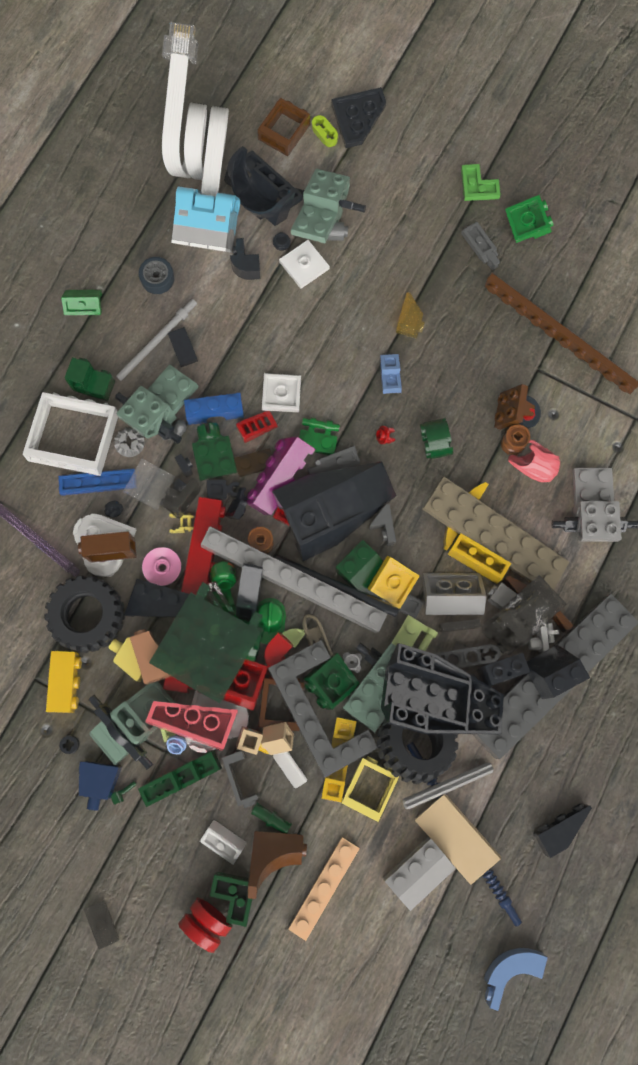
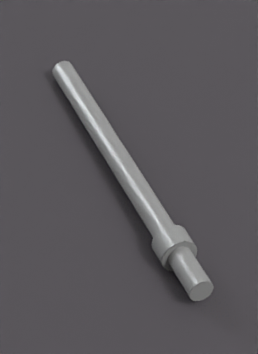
(180, 315)

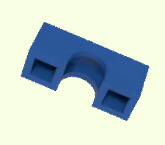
(201, 409)

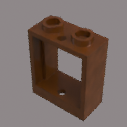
(276, 140)
(107, 547)
(263, 723)

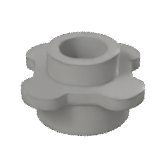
(353, 657)

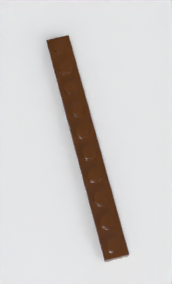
(562, 334)

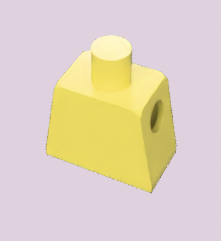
(126, 658)

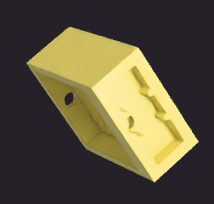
(371, 813)

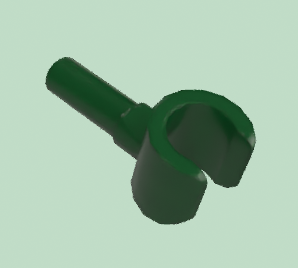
(117, 796)

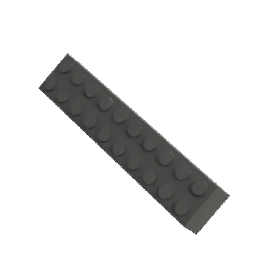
(590, 642)

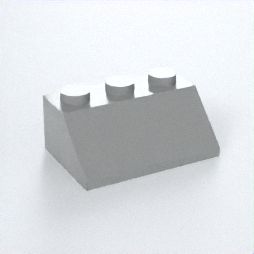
(453, 594)
(419, 873)

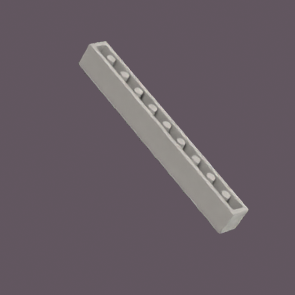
(295, 580)

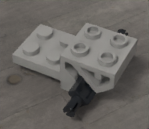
(594, 510)

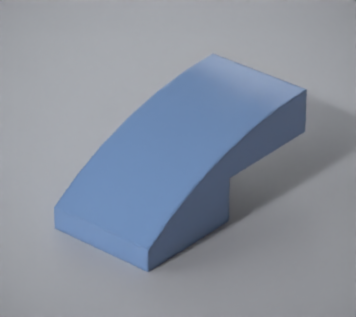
(390, 373)

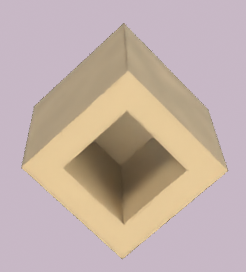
(277, 738)
(249, 740)

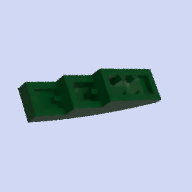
(180, 778)

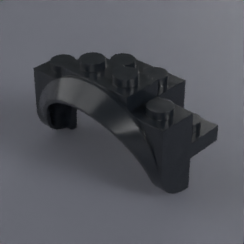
(266, 191)

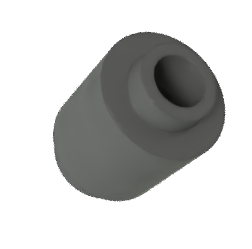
(338, 232)

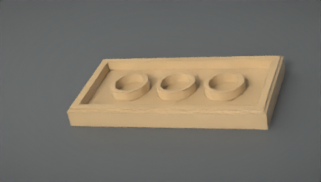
(458, 839)

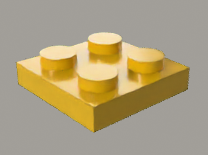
(393, 582)

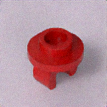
(383, 433)

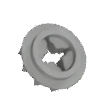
(136, 446)

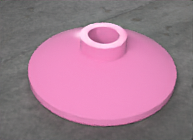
(159, 557)

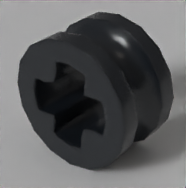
(65, 740)

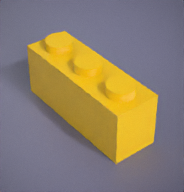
(479, 558)
(63, 682)

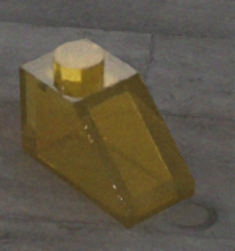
(410, 319)

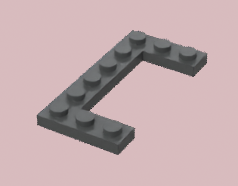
(326, 757)

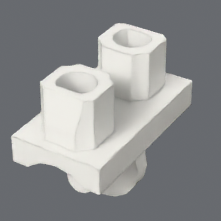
(543, 635)

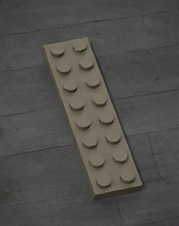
(488, 528)

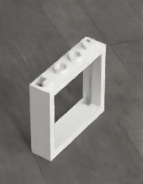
(71, 403)

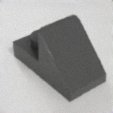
(384, 520)

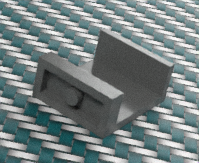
(228, 760)

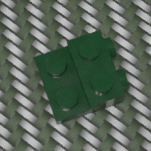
(331, 682)

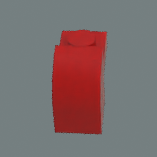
(277, 649)

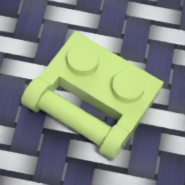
(410, 631)

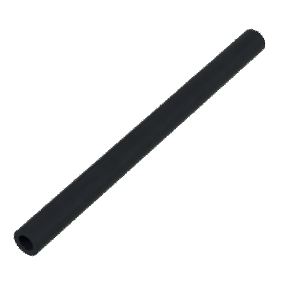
(370, 600)

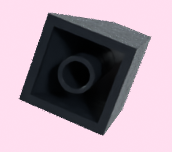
(556, 672)

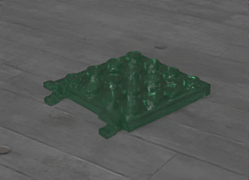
(206, 646)

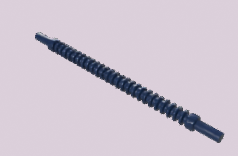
(504, 901)

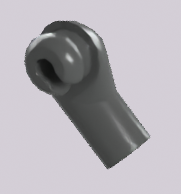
(179, 428)

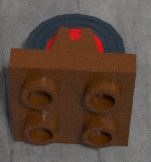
(517, 408)

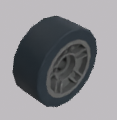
(153, 267)

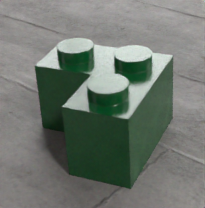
(87, 381)
(236, 891)

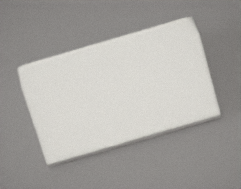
(290, 769)
(223, 842)

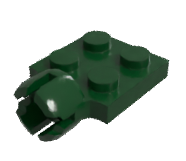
(213, 453)

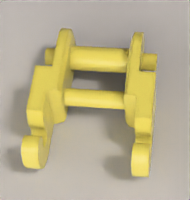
(182, 529)

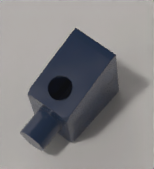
(97, 782)

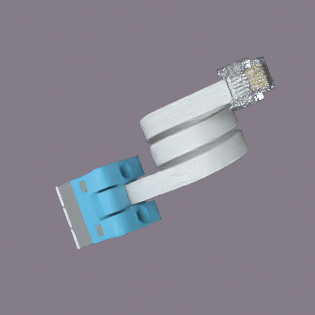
(202, 217)

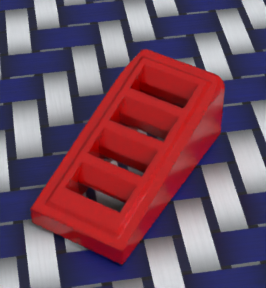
(254, 420)

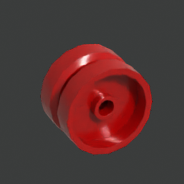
(205, 925)

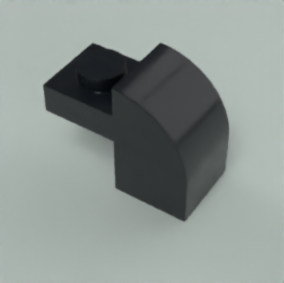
(244, 265)

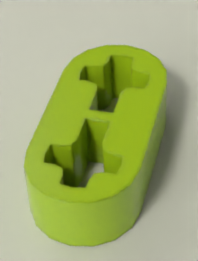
(327, 129)

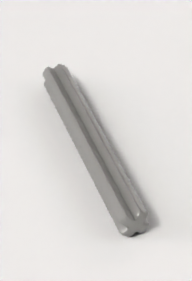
(447, 785)

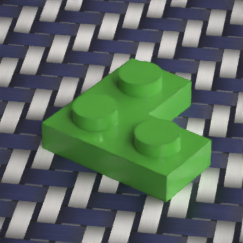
(475, 188)

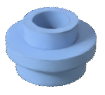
(176, 744)

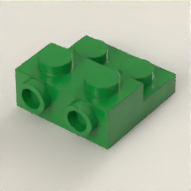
(529, 219)

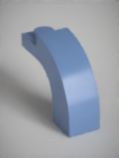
(508, 965)

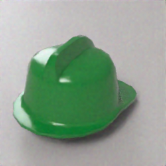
(273, 618)

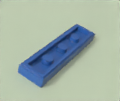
(92, 483)

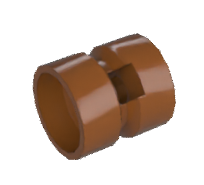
(515, 439)
(261, 539)

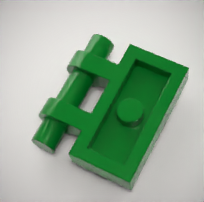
(322, 443)

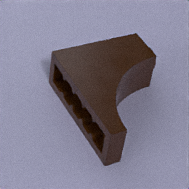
(271, 853)

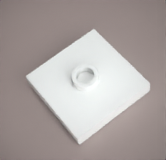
(304, 264)
(281, 392)

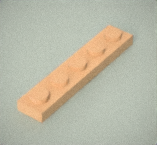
(323, 888)

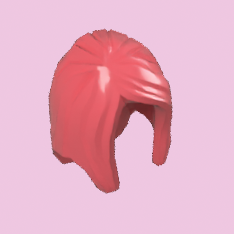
(538, 464)

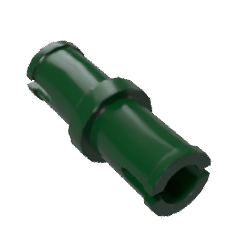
(271, 818)

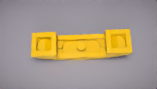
(450, 534)
(335, 783)

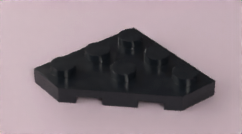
(358, 114)

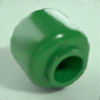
(224, 575)

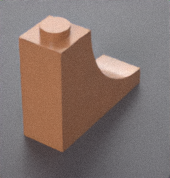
(144, 649)

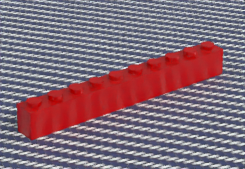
(199, 562)

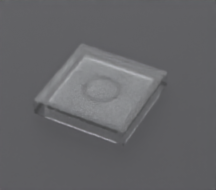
(149, 484)

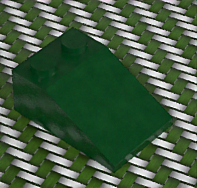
(360, 568)

